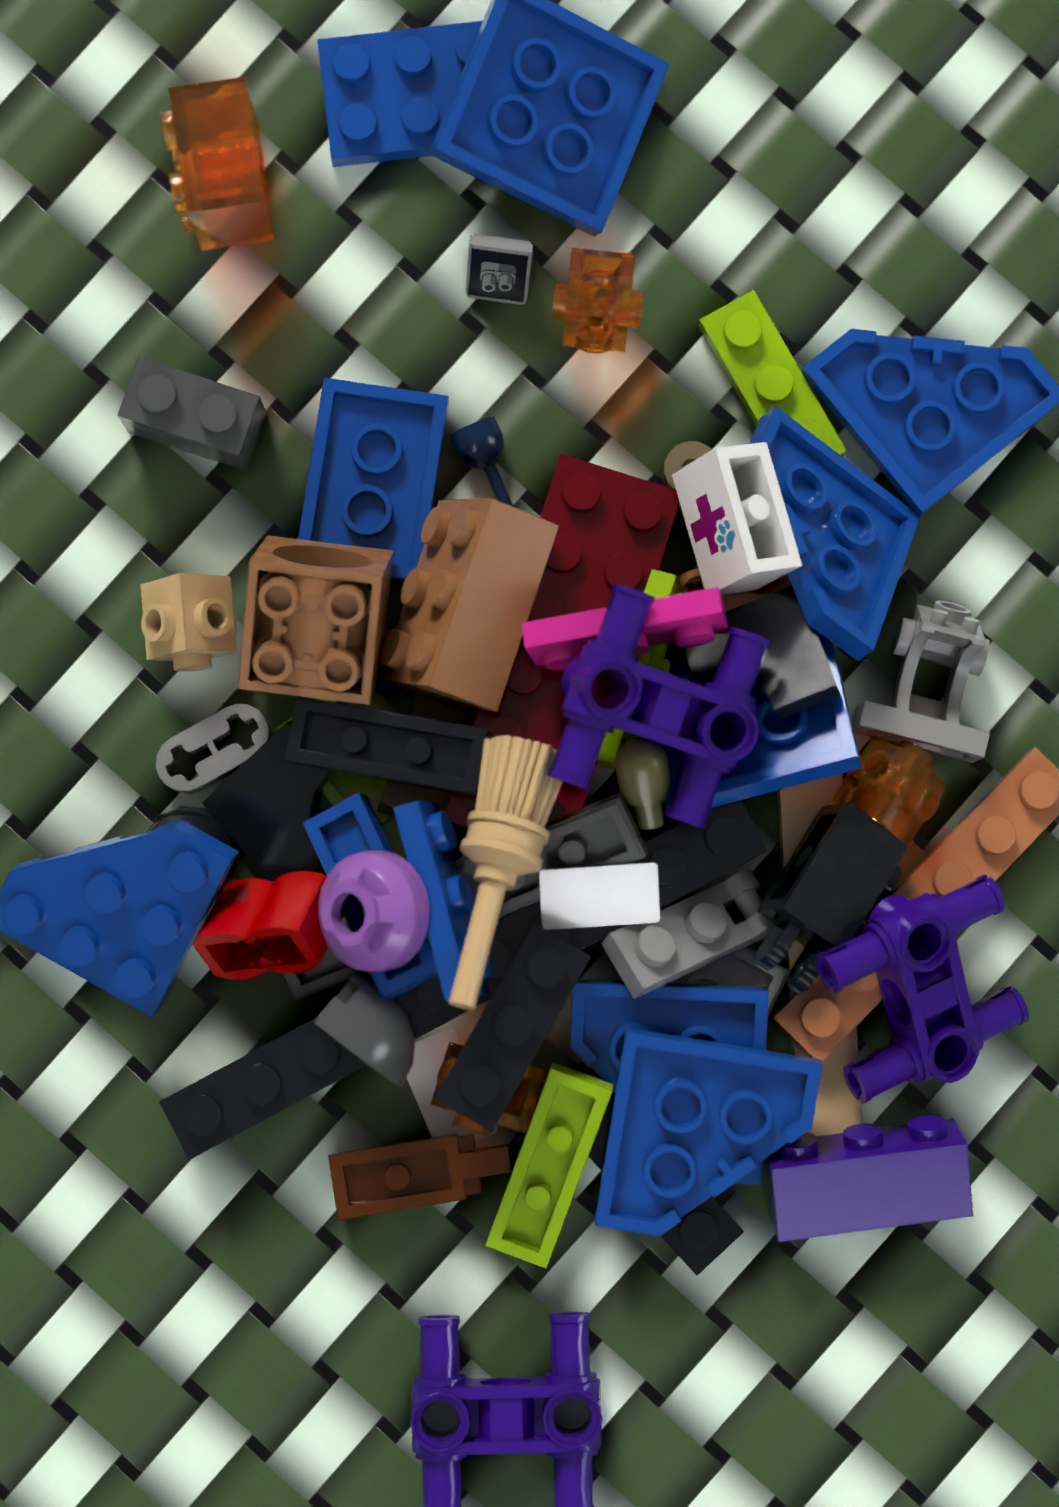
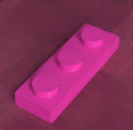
(682, 618)

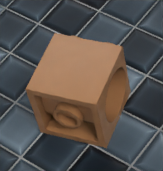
(315, 619)

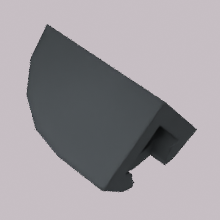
(371, 1027)

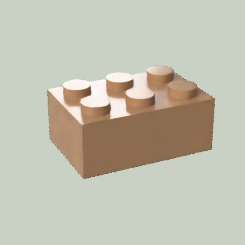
(467, 602)

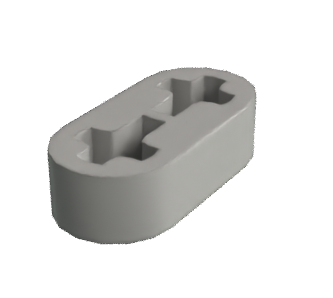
(205, 735)

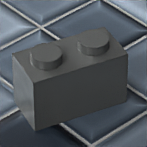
(192, 413)

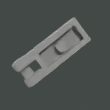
(688, 935)

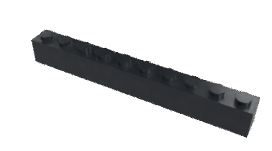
(312, 1059)

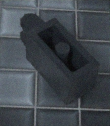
(828, 888)

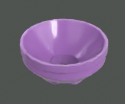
(393, 905)

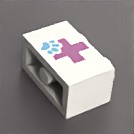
(736, 518)

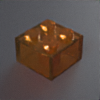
(221, 164)

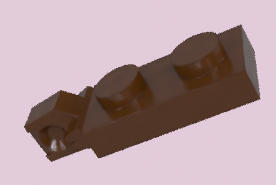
(412, 1174)

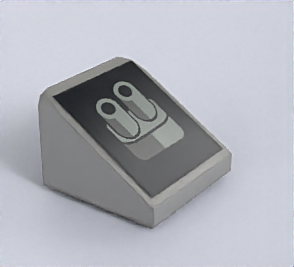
(499, 269)

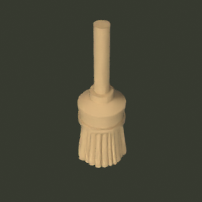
(503, 843)

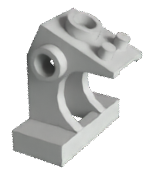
(942, 637)

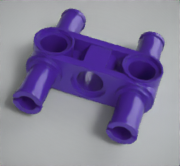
(659, 706)
(923, 988)
(506, 1412)

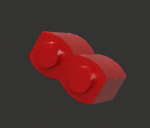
(264, 927)

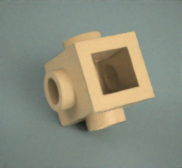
(188, 620)

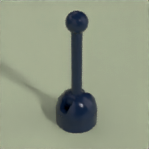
(481, 447)

